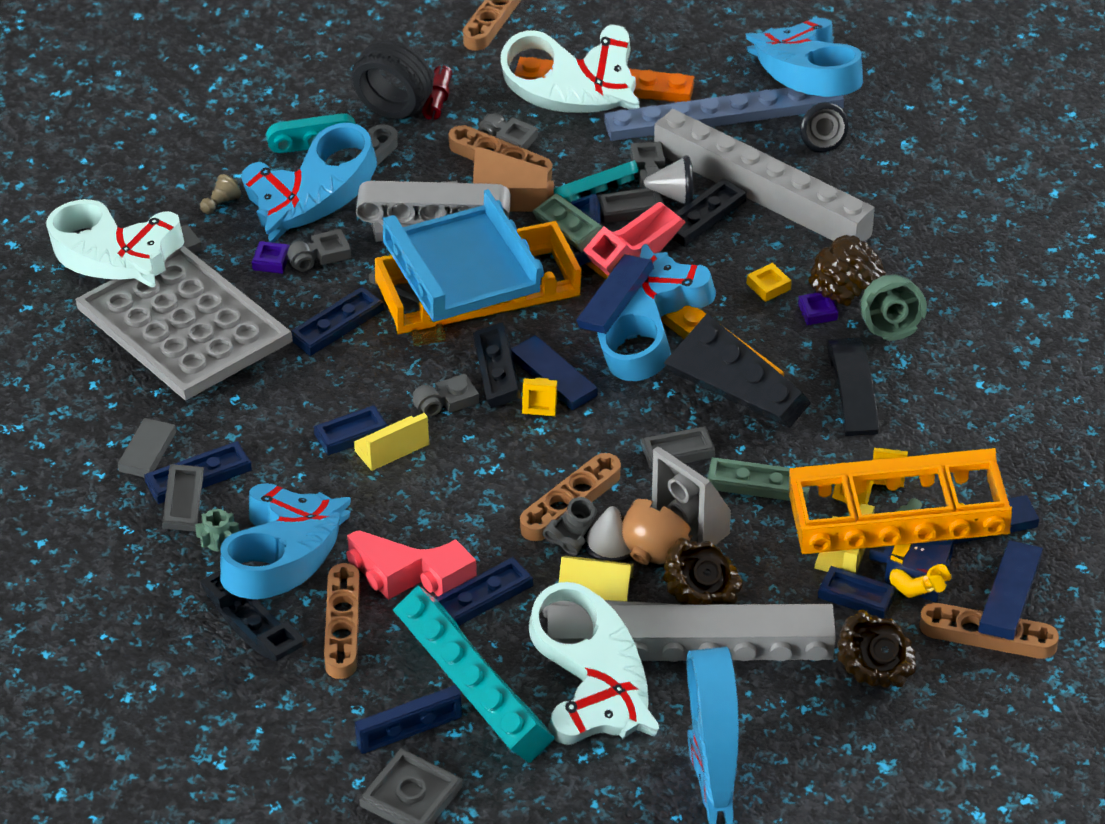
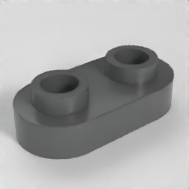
(383, 139)

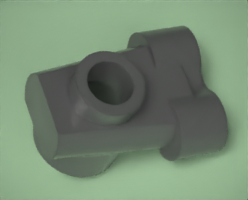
(572, 525)

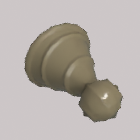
(224, 191)

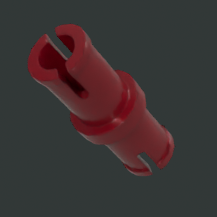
(439, 92)

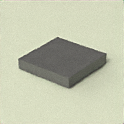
(410, 790)

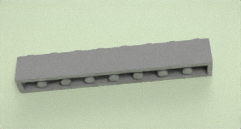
(764, 178)
(746, 629)

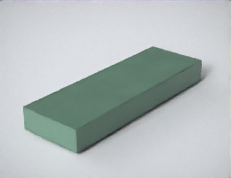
(574, 224)
(751, 479)

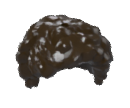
(845, 269)
(686, 576)
(862, 646)

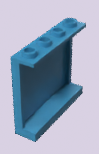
(464, 259)

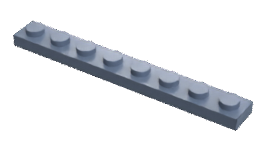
(716, 111)

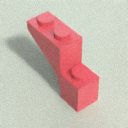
(652, 228)
(397, 567)

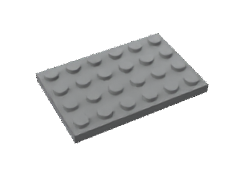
(188, 326)

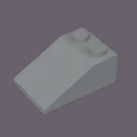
(689, 497)

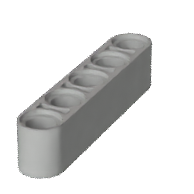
(423, 200)

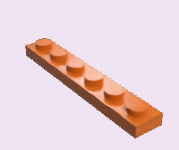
(648, 83)

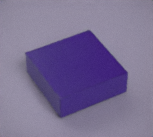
(270, 257)
(817, 308)

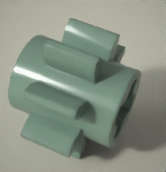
(215, 528)

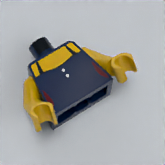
(917, 567)

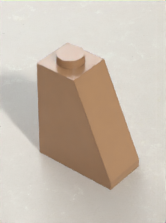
(525, 180)

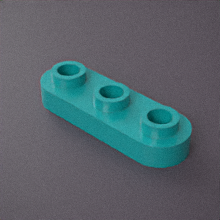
(300, 133)
(598, 182)

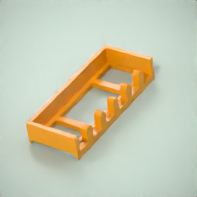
(541, 239)
(899, 527)

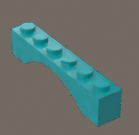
(472, 675)

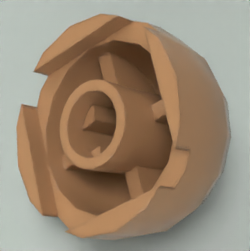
(652, 532)

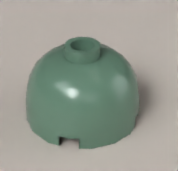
(893, 307)

